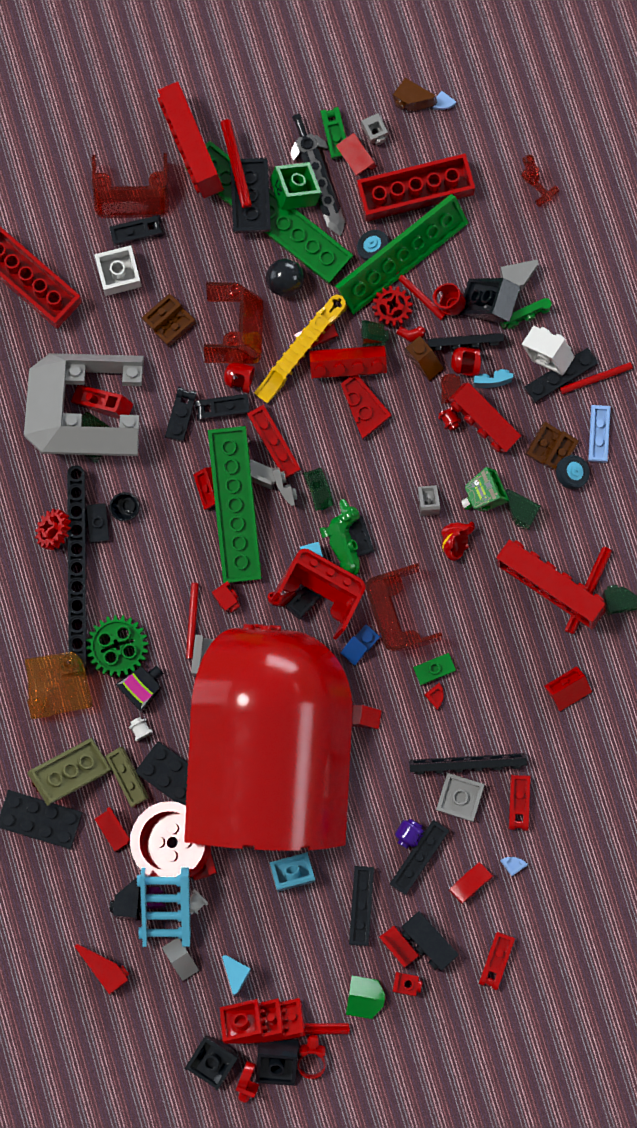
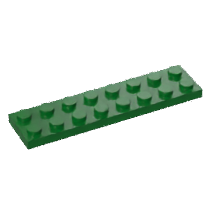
(402, 254)
(234, 504)

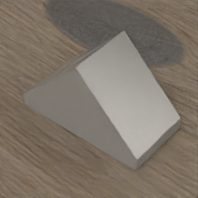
(428, 500)
(180, 959)

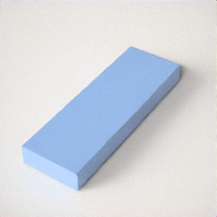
(599, 434)

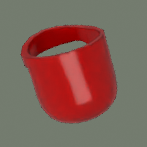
(452, 300)
(466, 361)
(243, 371)

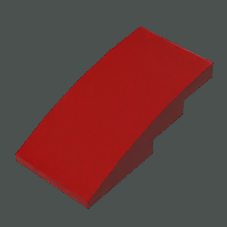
(262, 1021)

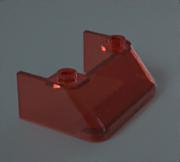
(131, 200)
(240, 346)
(379, 593)

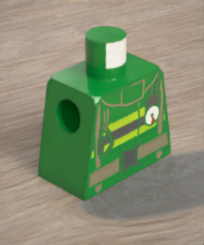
(485, 491)

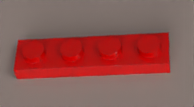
(273, 441)

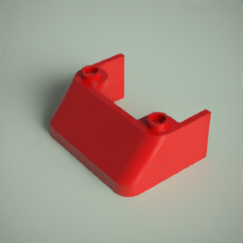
(324, 579)

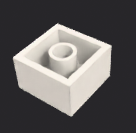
(118, 270)
(548, 349)

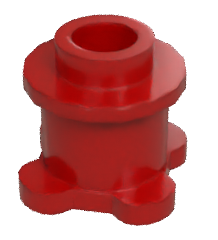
(450, 419)

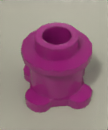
(152, 905)

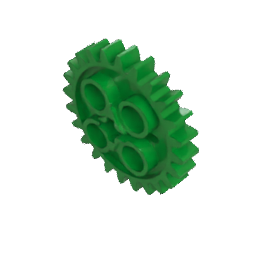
(111, 629)

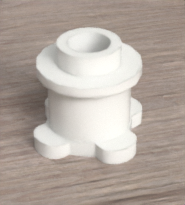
(140, 728)
(196, 902)

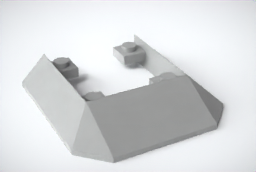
(62, 432)

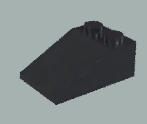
(490, 299)

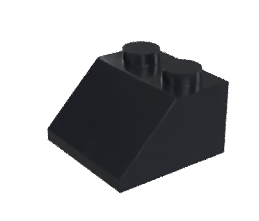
(127, 902)
(277, 1062)

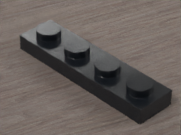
(472, 340)
(552, 381)
(419, 857)
(361, 906)

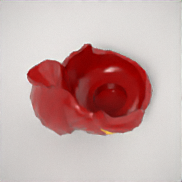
(456, 539)

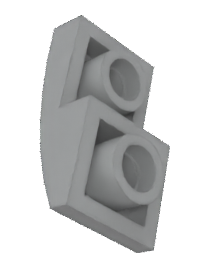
(286, 491)

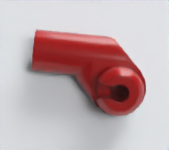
(412, 334)
(283, 599)

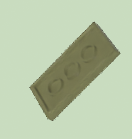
(69, 771)

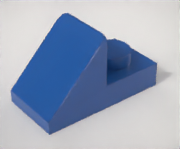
(360, 645)

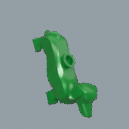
(340, 538)

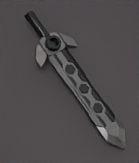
(310, 153)

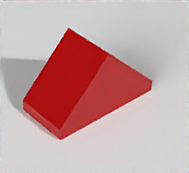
(365, 717)

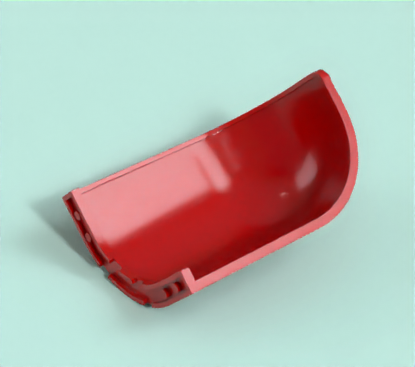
(268, 743)

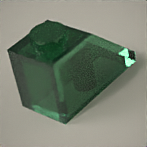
(373, 334)
(318, 489)
(521, 509)
(619, 600)

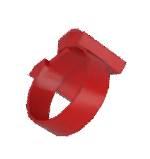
(312, 1047)
(246, 1087)

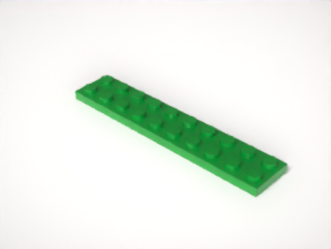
(290, 228)

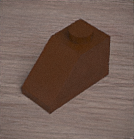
(413, 97)
(424, 358)

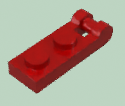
(519, 802)
(497, 960)

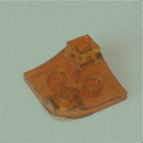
(56, 685)

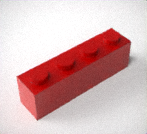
(348, 361)
(484, 418)

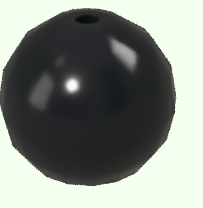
(284, 277)

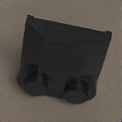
(212, 1061)

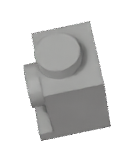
(374, 123)

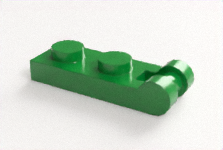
(333, 130)
(527, 313)

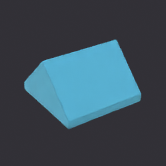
(292, 872)
(236, 973)

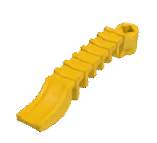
(297, 350)

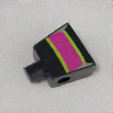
(141, 687)

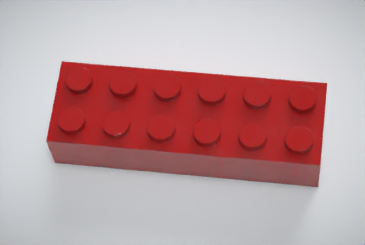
(189, 140)
(415, 187)
(35, 282)
(551, 584)

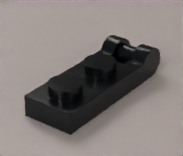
(136, 230)
(222, 407)
(180, 415)

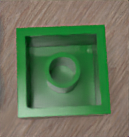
(295, 186)

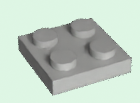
(460, 797)

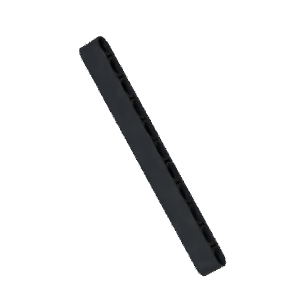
(77, 559)

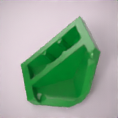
(365, 997)

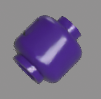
(409, 833)

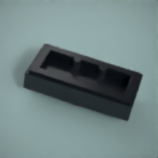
(97, 523)
(360, 534)
(303, 602)

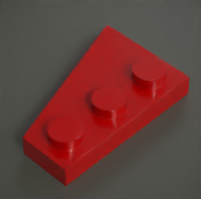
(364, 406)

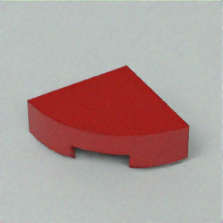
(435, 696)

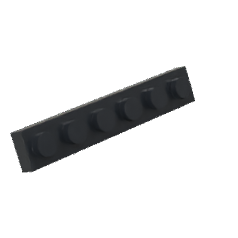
(476, 763)

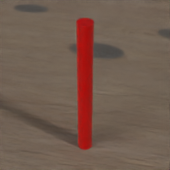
(422, 297)
(595, 378)
(192, 620)

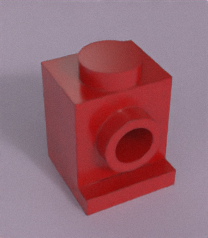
(226, 598)
(399, 987)

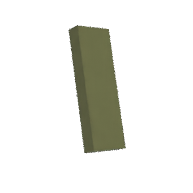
(127, 776)

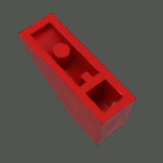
(102, 401)
(107, 972)

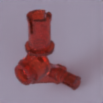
(531, 176)

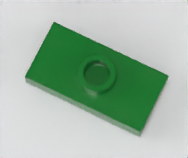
(434, 669)

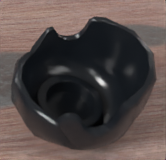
(124, 506)

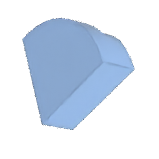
(444, 102)
(513, 864)

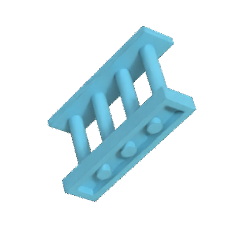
(181, 898)

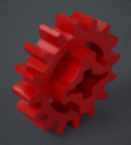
(385, 305)
(52, 529)

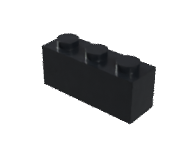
(429, 941)

